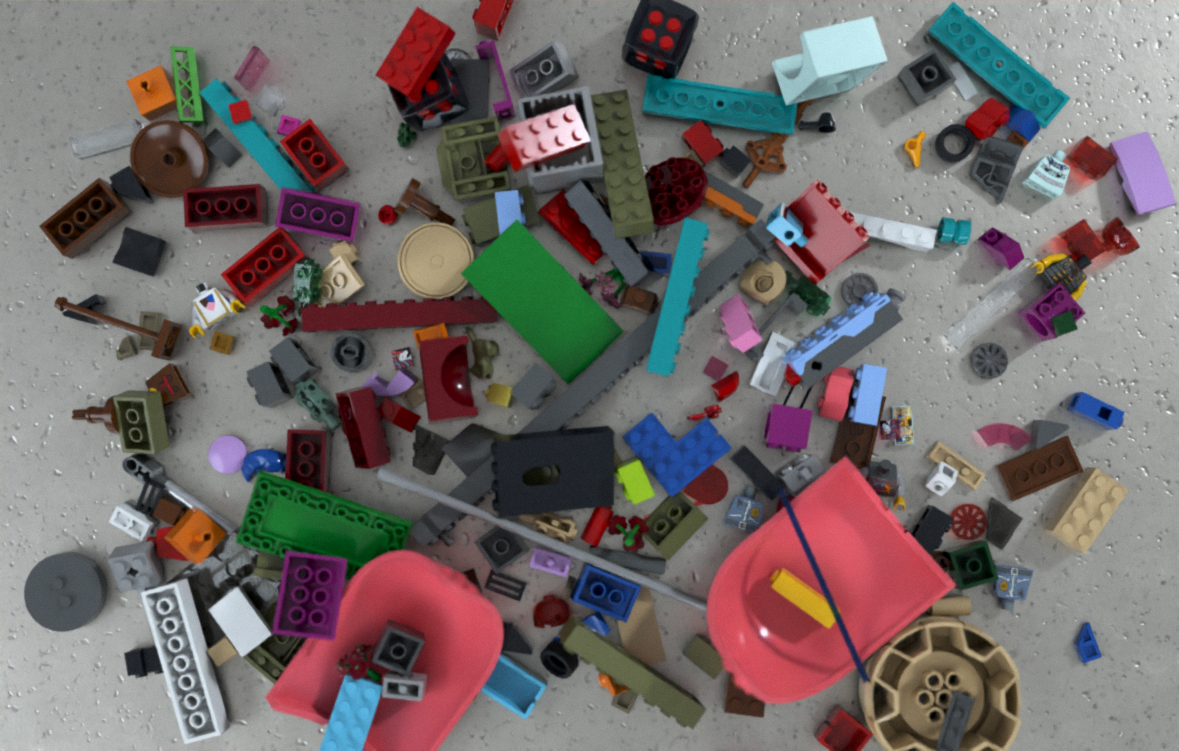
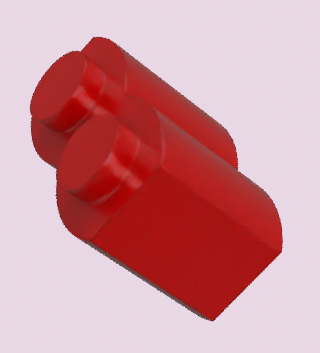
(987, 118)

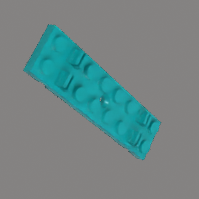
(982, 50)
(698, 102)

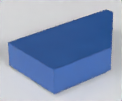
(1087, 645)

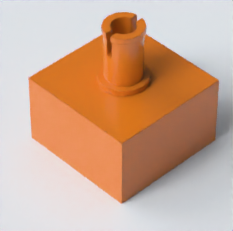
(153, 93)
(195, 535)

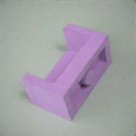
(550, 562)

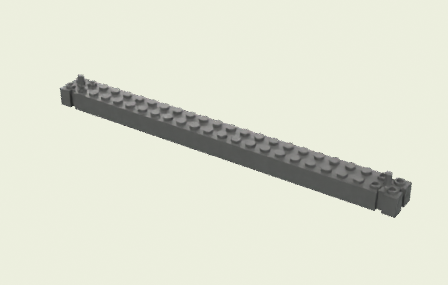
(600, 377)

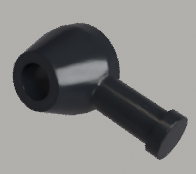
(825, 124)

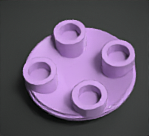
(227, 454)

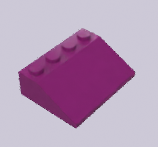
(310, 596)

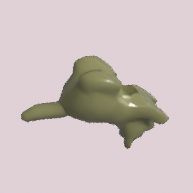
(483, 352)

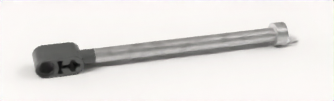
(149, 469)

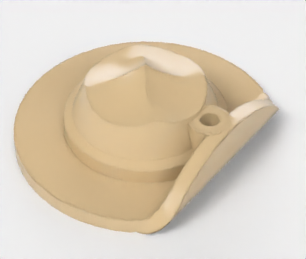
(763, 281)

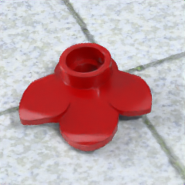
(710, 411)

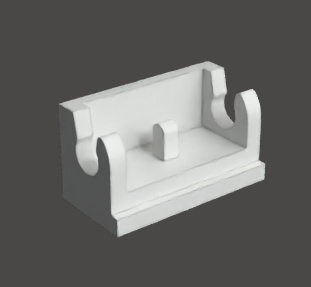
(133, 521)

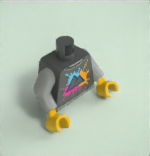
(885, 480)

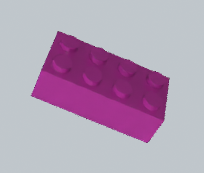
(317, 214)

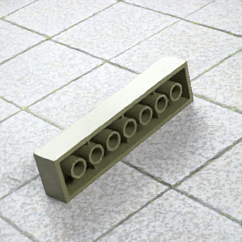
(622, 165)
(632, 672)

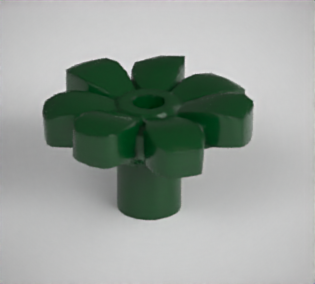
(405, 135)

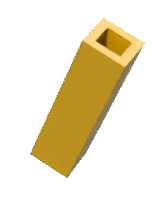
(802, 596)

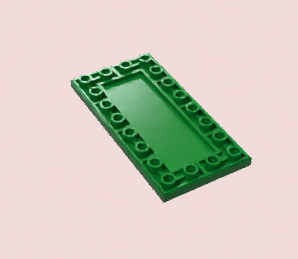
(542, 301)
(310, 521)

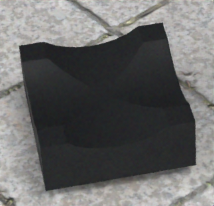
(139, 251)

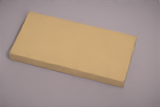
(641, 632)

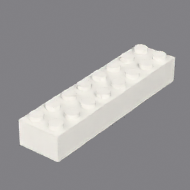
(185, 661)

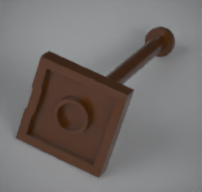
(165, 339)

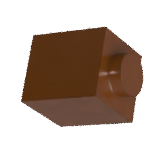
(169, 511)

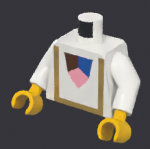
(213, 308)

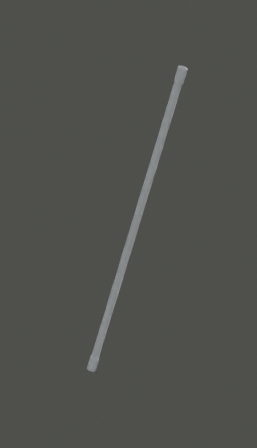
(393, 478)

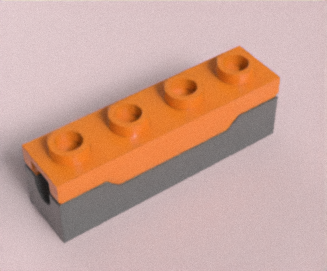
(731, 201)

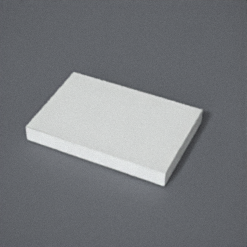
(241, 621)

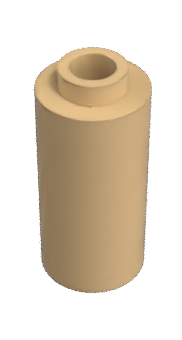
(951, 606)

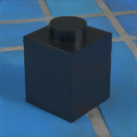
(734, 161)

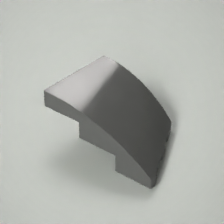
(996, 165)
(470, 448)

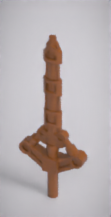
(772, 147)

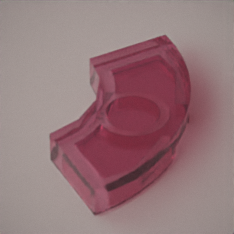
(1004, 434)

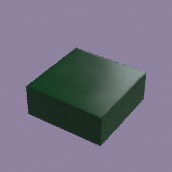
(1063, 323)

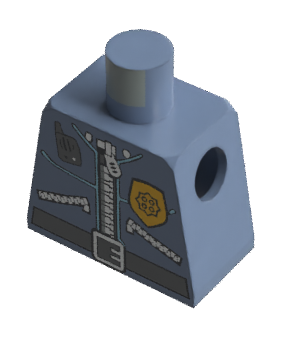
(744, 511)
(1012, 584)

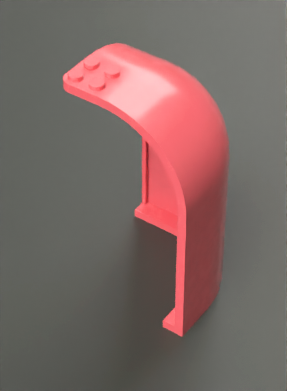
(869, 566)
(458, 653)

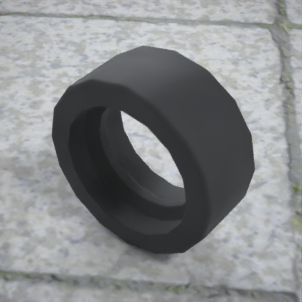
(967, 136)
(550, 659)

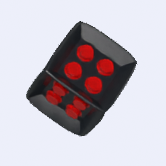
(659, 37)
(437, 102)

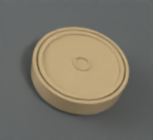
(434, 259)

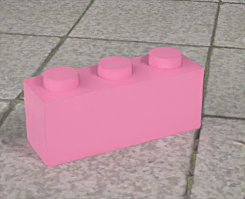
(739, 323)

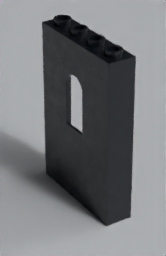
(584, 463)

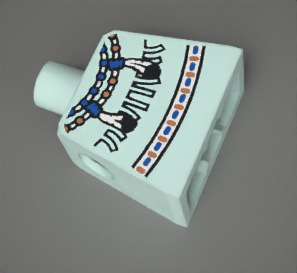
(1049, 175)

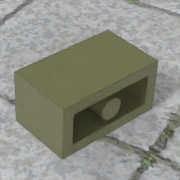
(704, 655)

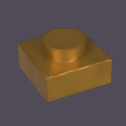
(222, 343)

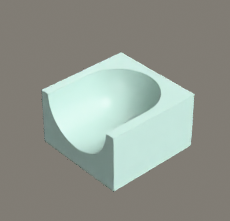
(831, 61)

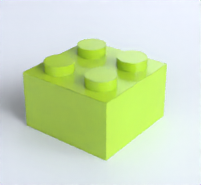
(636, 483)

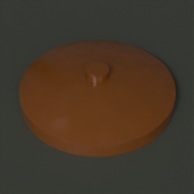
(169, 158)

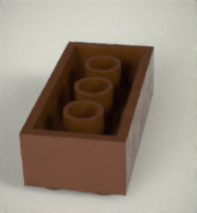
(85, 218)

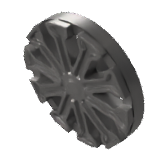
(859, 289)
(989, 360)

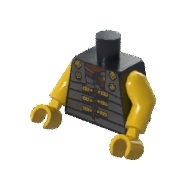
(1066, 271)

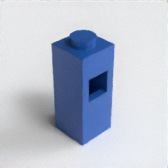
(1096, 411)

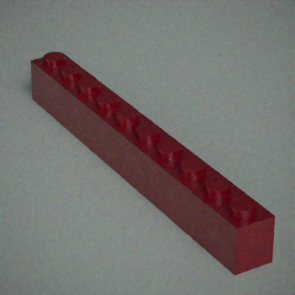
(397, 314)

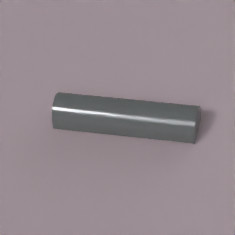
(630, 560)

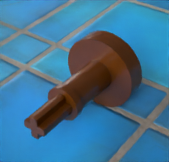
(420, 204)
(100, 415)

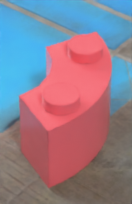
(836, 393)

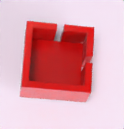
(843, 732)

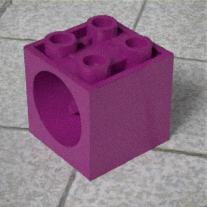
(1048, 304)
(787, 427)

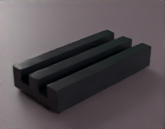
(146, 508)
(487, 586)

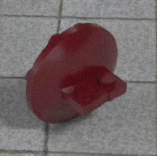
(675, 189)

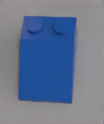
(605, 592)

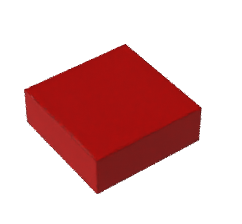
(240, 111)

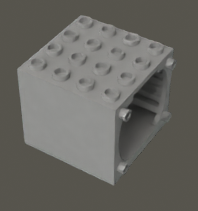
(564, 176)

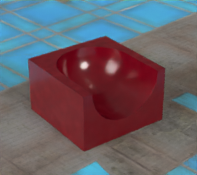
(447, 379)

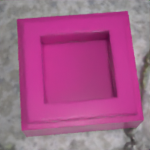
(288, 125)

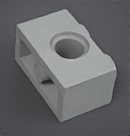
(404, 687)

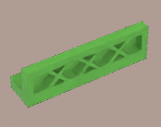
(191, 85)

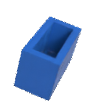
(658, 260)

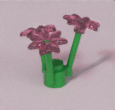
(605, 281)

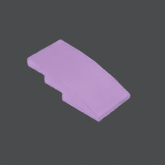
(1142, 173)

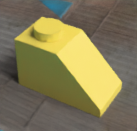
(499, 394)

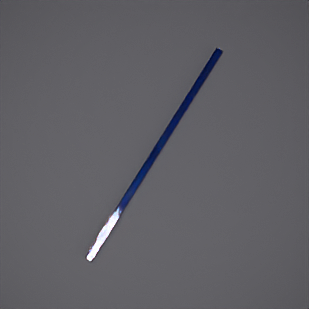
(823, 585)

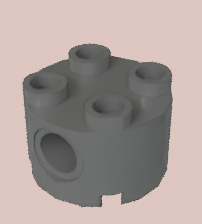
(351, 352)

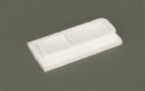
(770, 368)

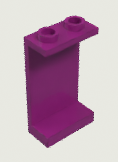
(503, 109)

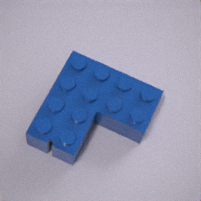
(675, 462)

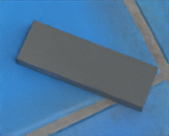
(955, 722)

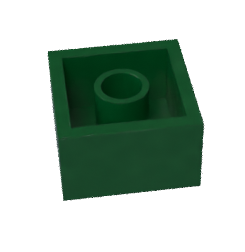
(971, 564)

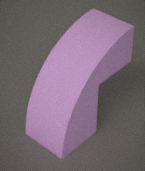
(401, 382)

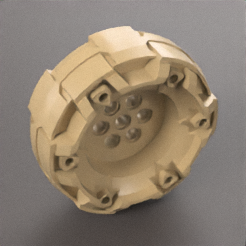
(942, 649)

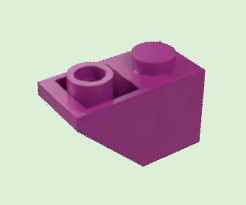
(1002, 248)

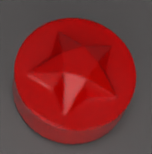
(387, 215)

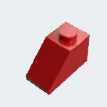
(398, 414)

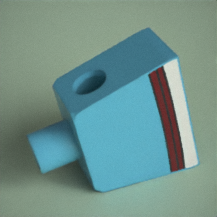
(786, 226)

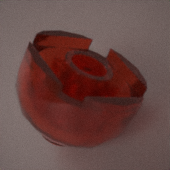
(1118, 238)
(551, 612)

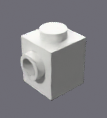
(941, 478)

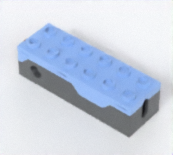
(840, 339)

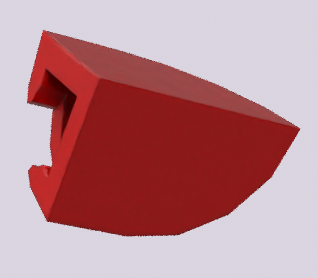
(726, 387)

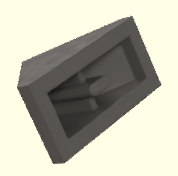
(222, 148)
(1044, 432)

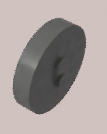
(65, 591)

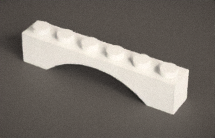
(899, 233)

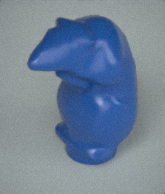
(265, 459)

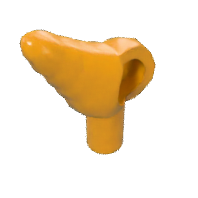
(914, 148)

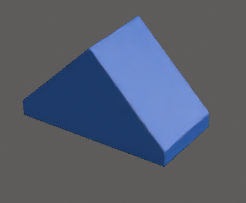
(1023, 122)

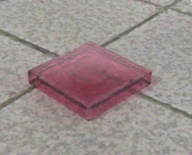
(251, 68)

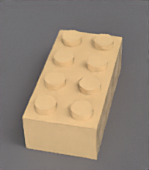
(1086, 510)

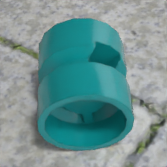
(956, 231)

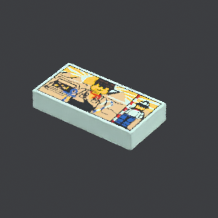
(904, 414)

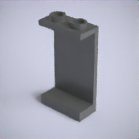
(795, 304)

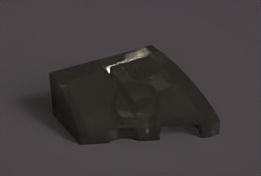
(428, 450)
(1000, 524)

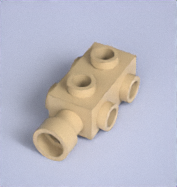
(552, 525)

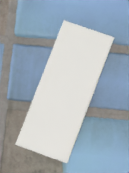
(963, 82)

